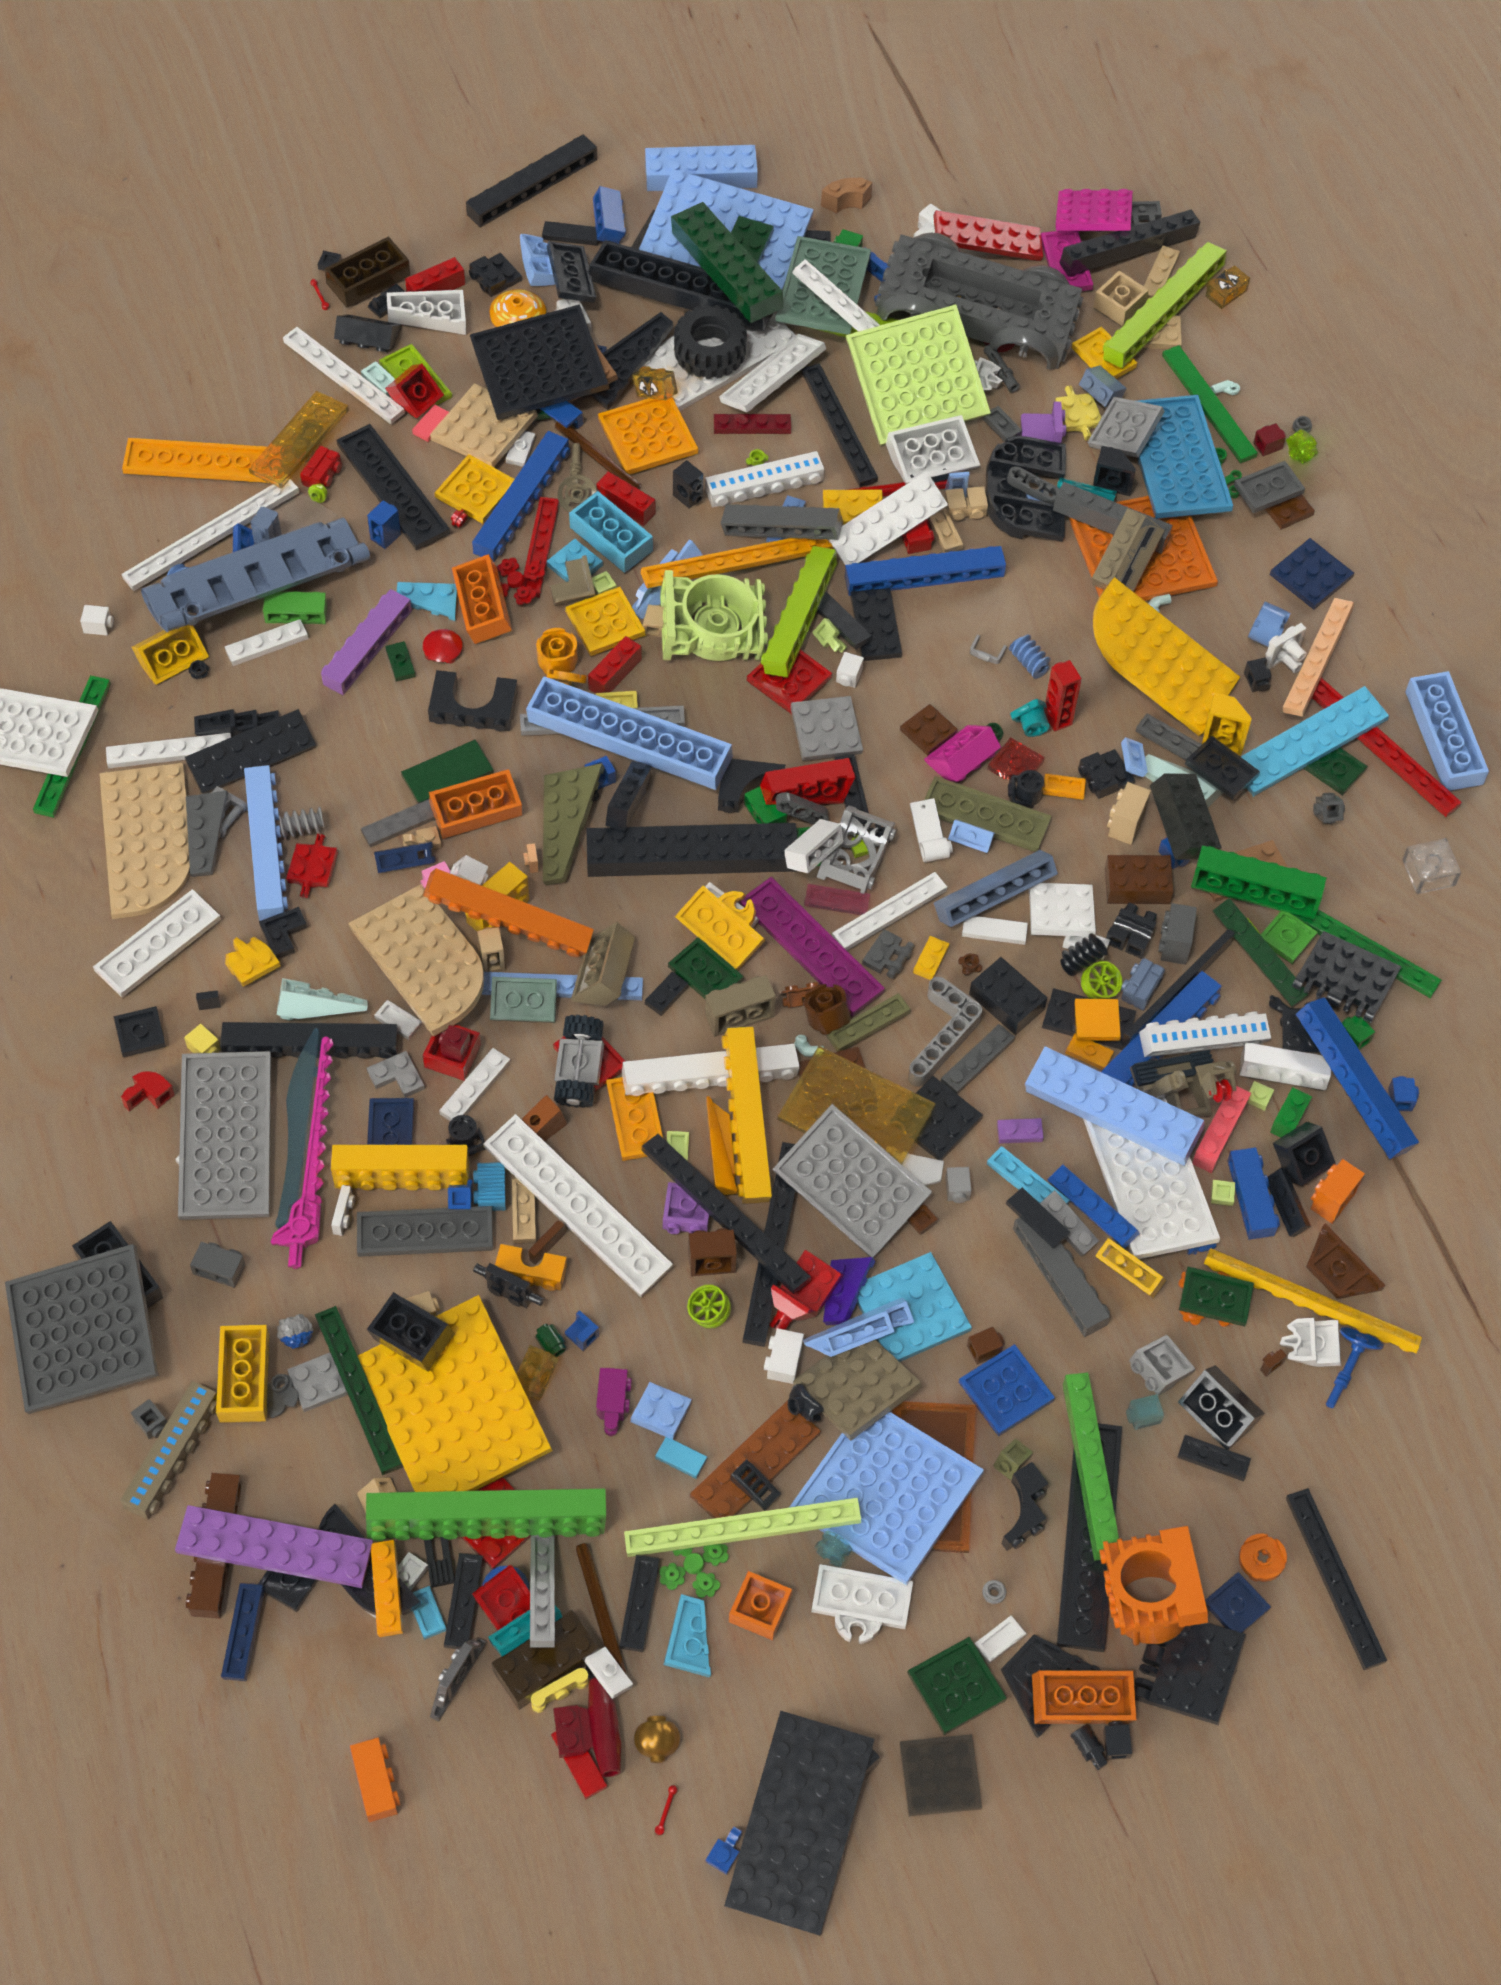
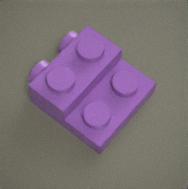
(682, 1212)

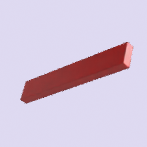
(542, 538)

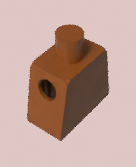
(545, 1118)

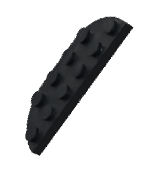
(337, 1522)

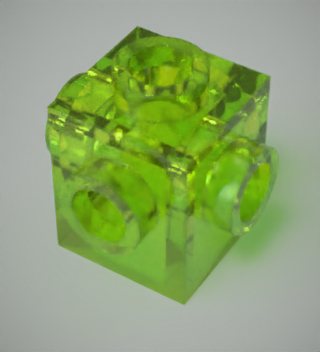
(1302, 446)

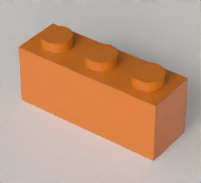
(375, 1779)

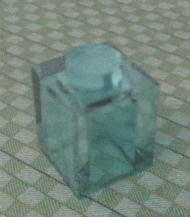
(1145, 1412)

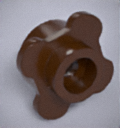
(970, 958)

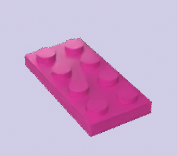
(1053, 246)

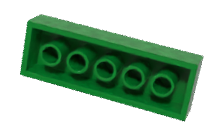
(1258, 882)

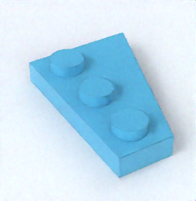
(434, 597)
(688, 1639)

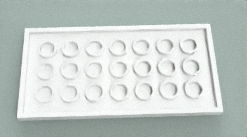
(692, 388)
(1153, 1195)

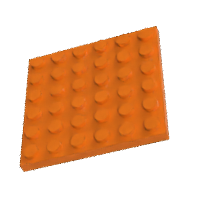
(1177, 570)

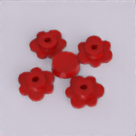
(516, 579)

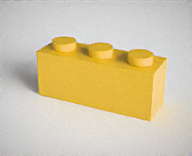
(1131, 1268)

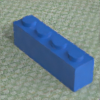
(1252, 1193)

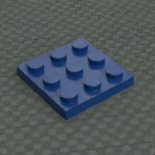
(1006, 1390)

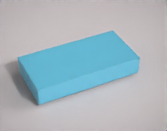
(681, 1457)
(428, 1614)

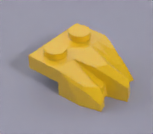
(250, 960)

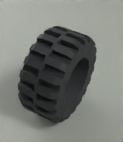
(713, 323)

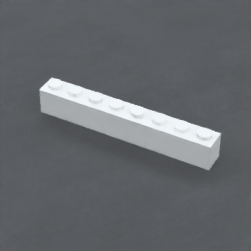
(703, 1070)

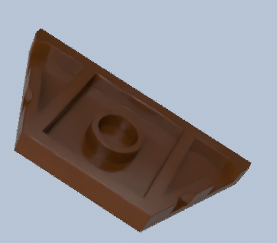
(1340, 1267)

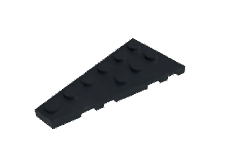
(631, 354)

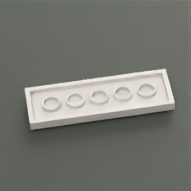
(772, 372)
(888, 520)
(157, 943)

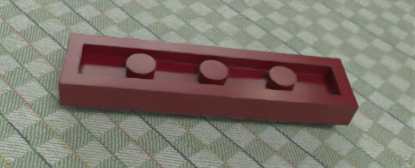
(752, 423)

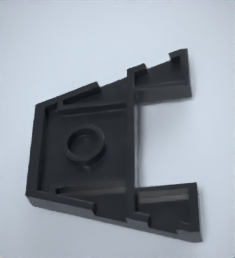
(1034, 1657)

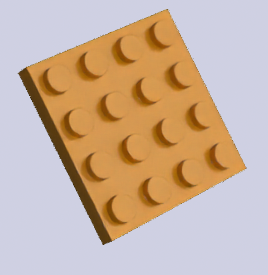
(647, 434)

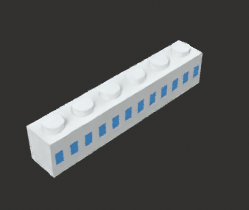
(764, 479)
(1204, 1034)

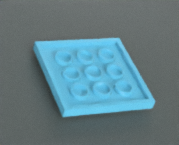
(930, 1301)

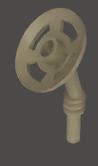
(575, 486)

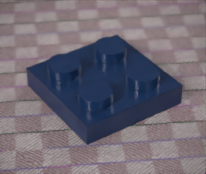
(1237, 1604)

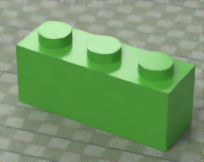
(295, 605)

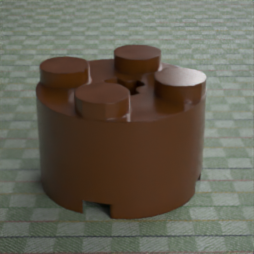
(827, 1008)

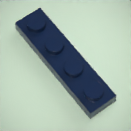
(243, 1632)

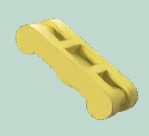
(559, 1689)

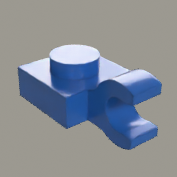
(723, 1853)

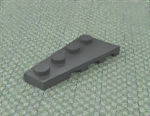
(204, 830)

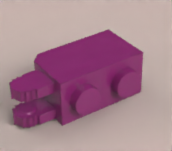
(612, 1397)

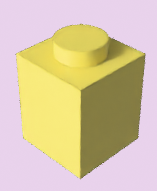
(202, 1041)

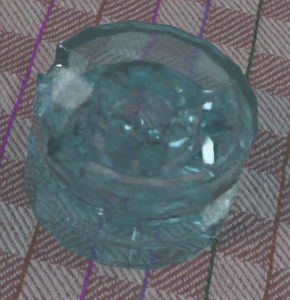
(833, 1548)

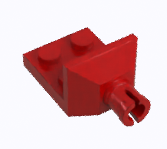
(810, 1298)

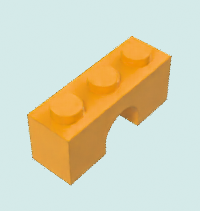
(547, 1274)

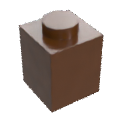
(985, 1345)

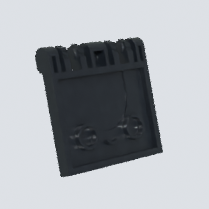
(1347, 974)
(1192, 1671)

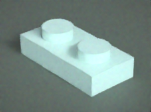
(377, 376)

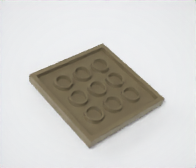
(859, 1386)

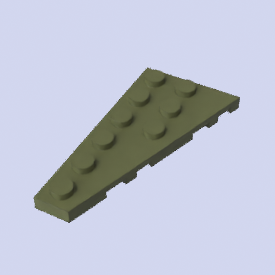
(565, 814)

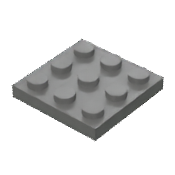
(1126, 426)
(826, 728)

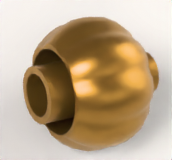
(657, 1738)

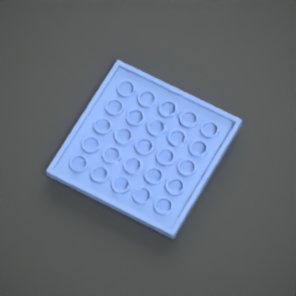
(904, 1492)

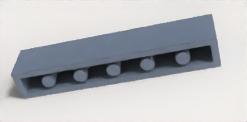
(995, 888)

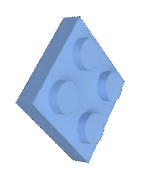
(661, 1410)

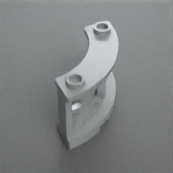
(835, 869)

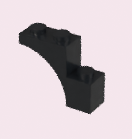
(1029, 1487)

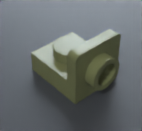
(1012, 1458)

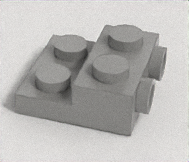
(1161, 1365)

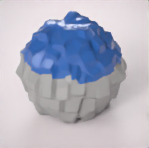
(295, 1331)

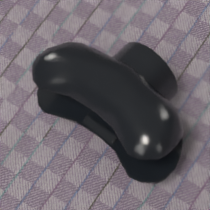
(804, 1404)

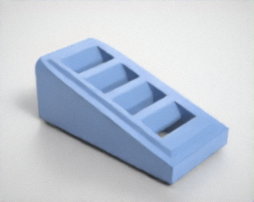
(958, 481)

